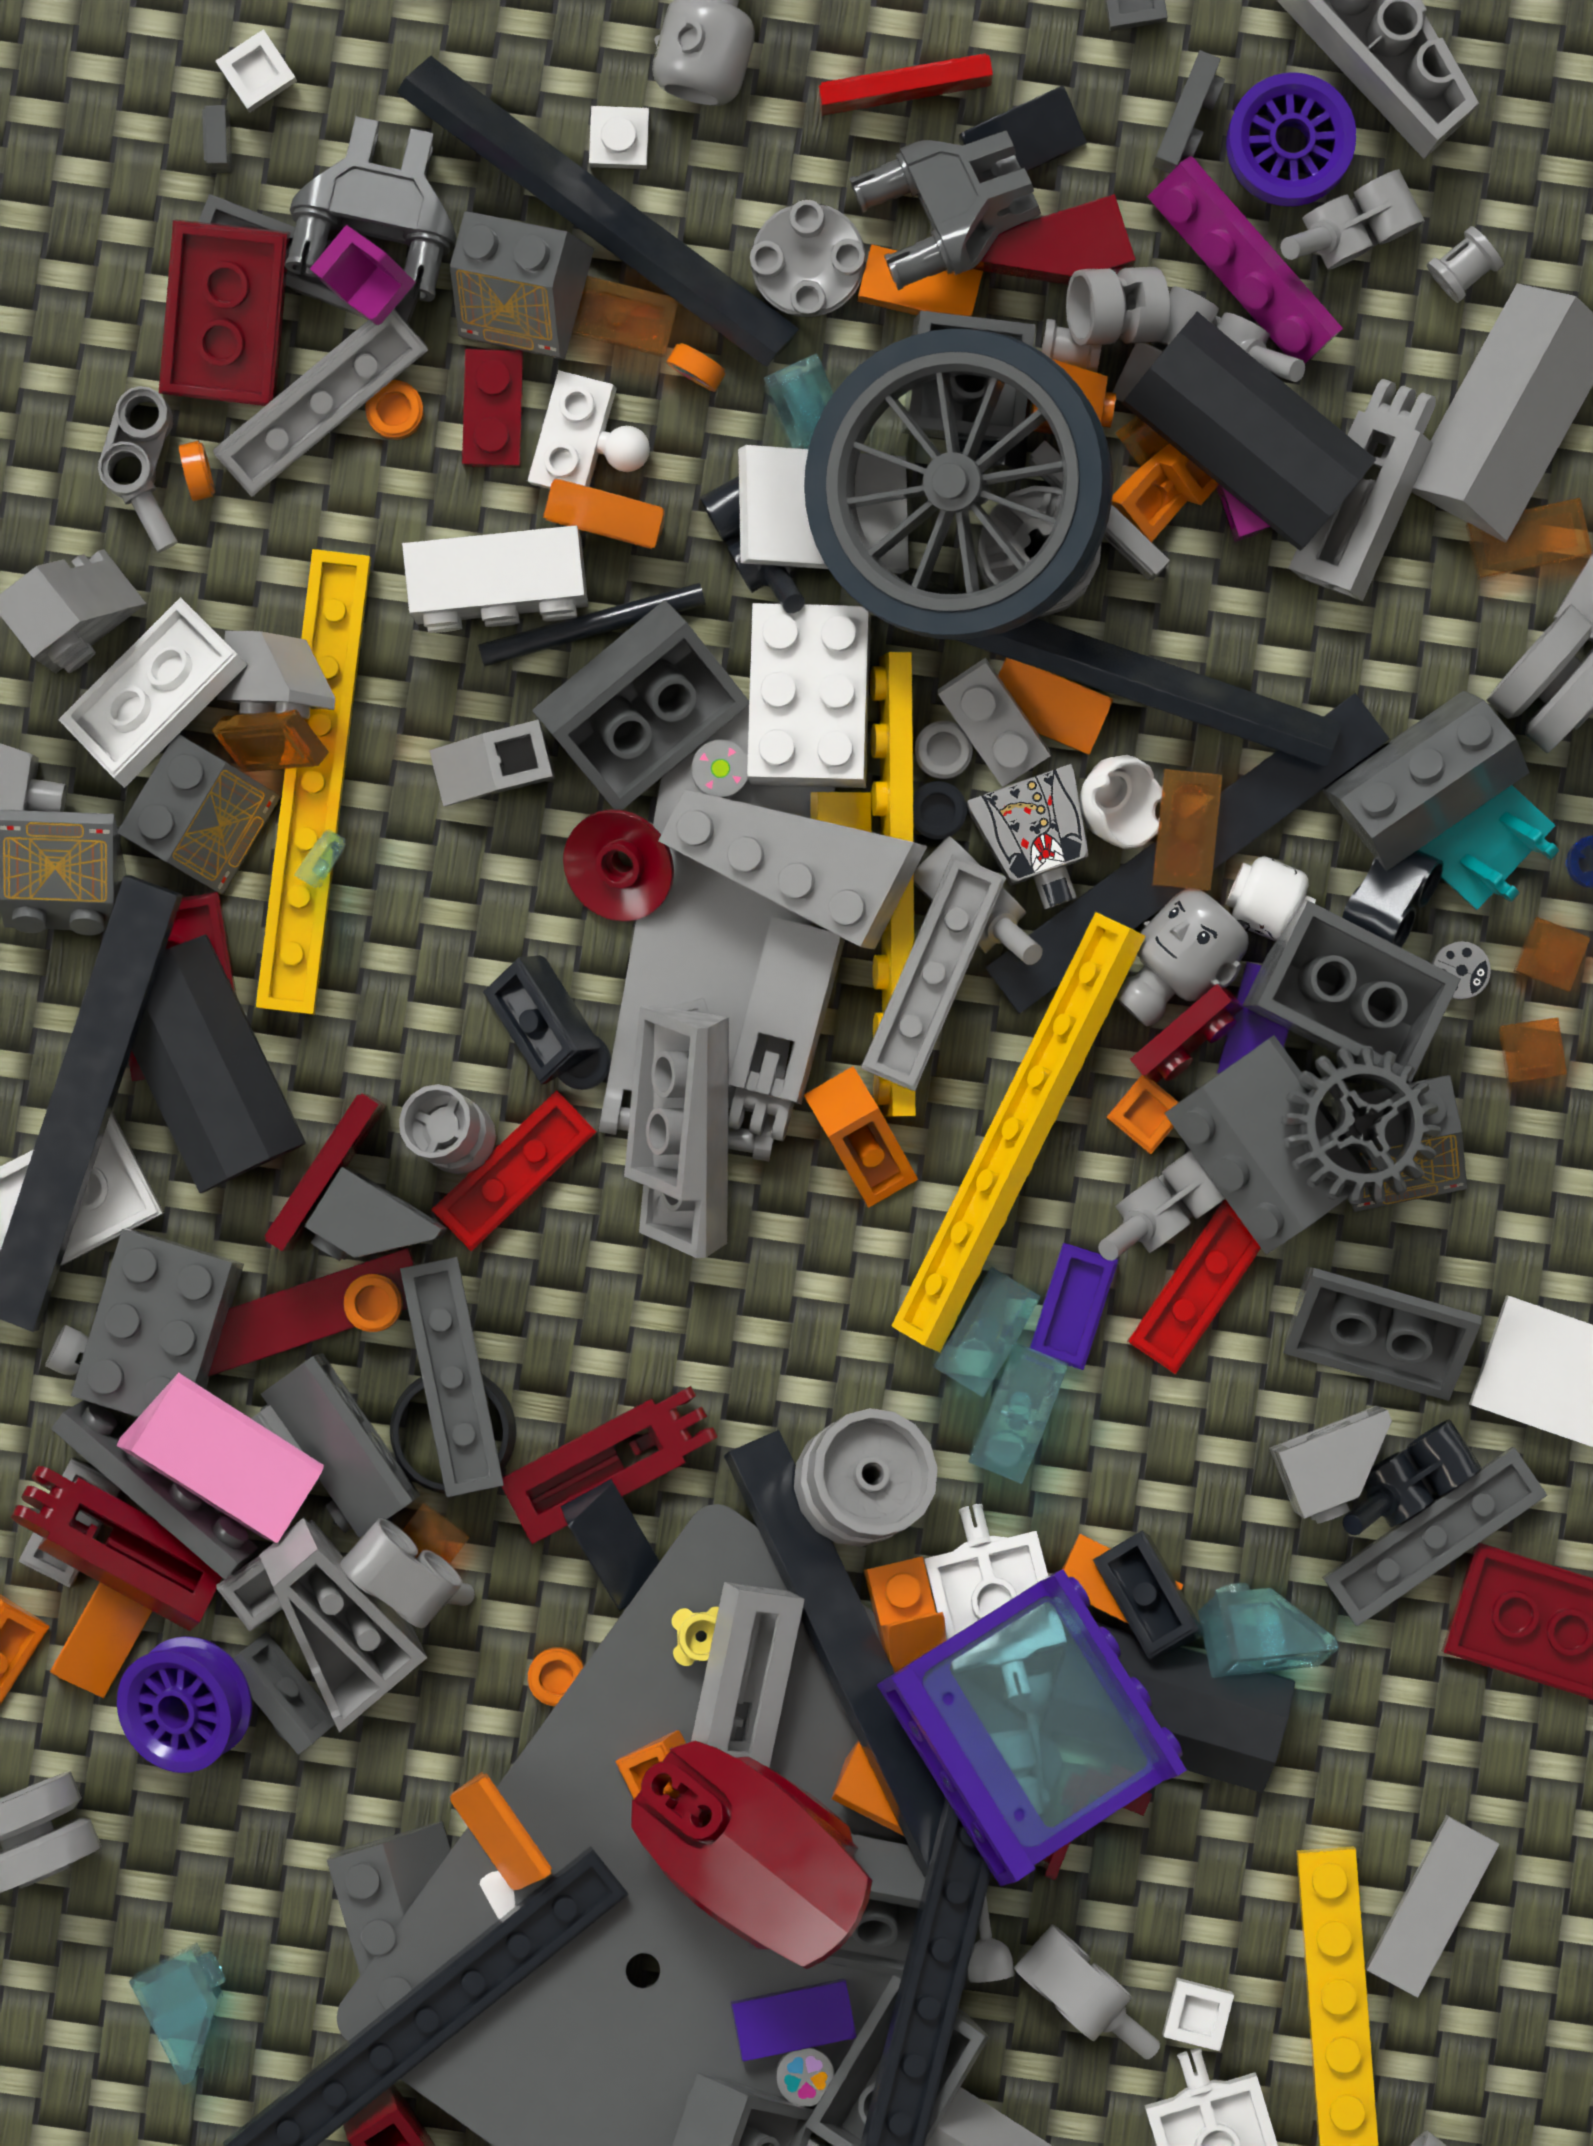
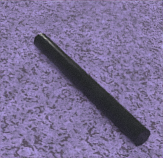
(586, 625)

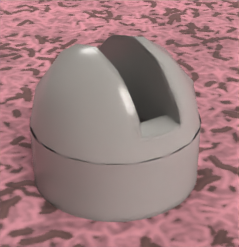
(66, 1350)

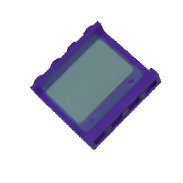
(1032, 1725)

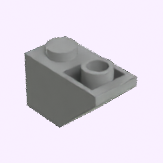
(278, 675)
(492, 763)

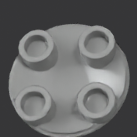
(808, 259)

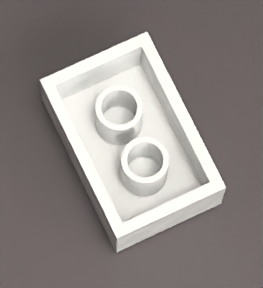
(495, 578)
(809, 696)

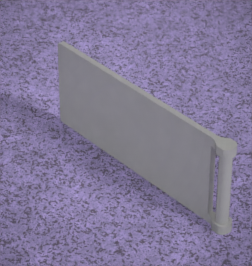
(702, 943)

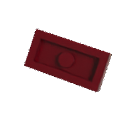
(492, 408)
(1205, 1020)

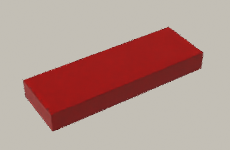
(905, 84)
(514, 1170)
(1196, 1289)

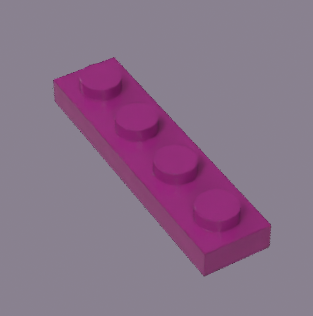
(1244, 261)

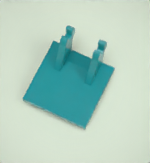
(1490, 845)

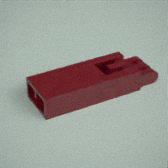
(589, 1460)
(138, 1557)

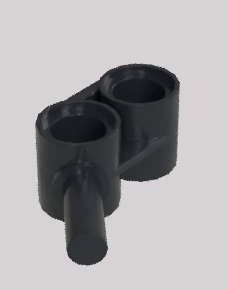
(724, 512)
(1385, 897)
(1408, 1478)

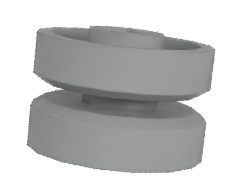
(1555, 677)
(893, 1458)
(29, 1840)

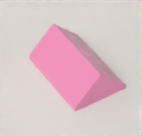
(222, 1457)

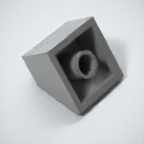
(1331, 1463)

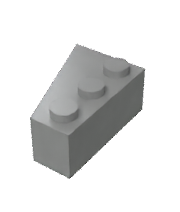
(68, 609)
(347, 1636)

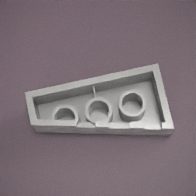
(1394, 62)
(810, 866)

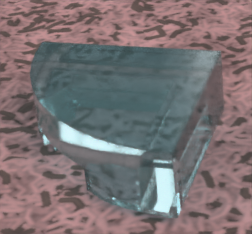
(321, 859)

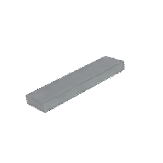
(319, 401)
(933, 972)

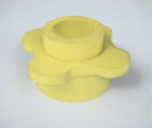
(687, 1626)

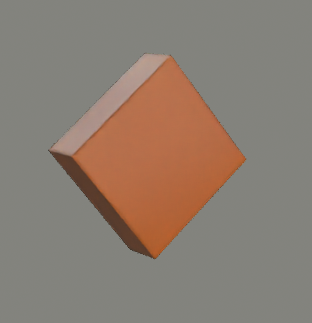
(1142, 1113)

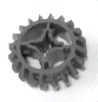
(1376, 1147)

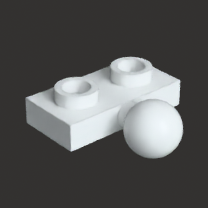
(577, 434)

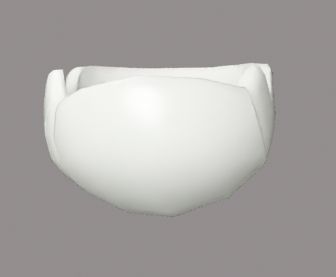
(1121, 801)

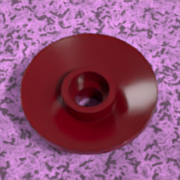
(603, 880)

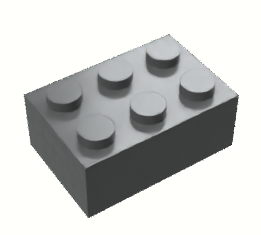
(155, 1321)

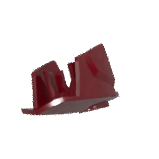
(766, 1862)

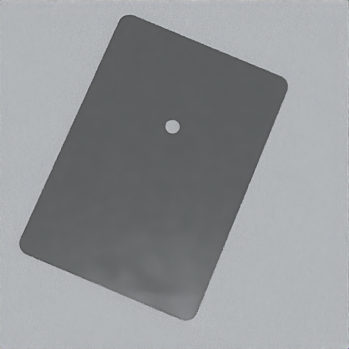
(575, 2044)

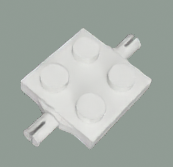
(982, 1572)
(1212, 2111)

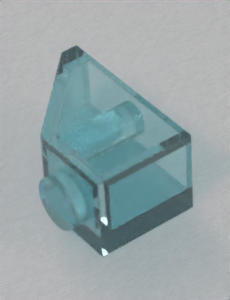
(798, 399)
(986, 1331)
(1017, 1413)
(1260, 1633)
(182, 2005)

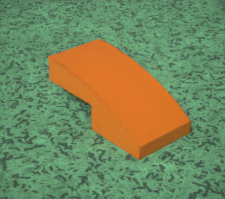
(1161, 490)

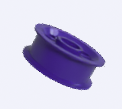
(1333, 110)
(208, 1685)

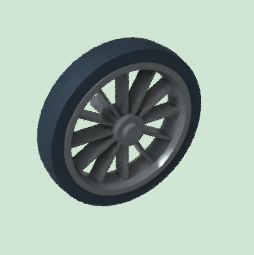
(958, 483)

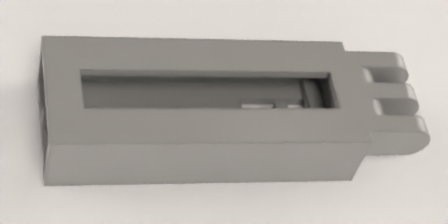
(1357, 534)
(791, 1005)
(748, 1664)

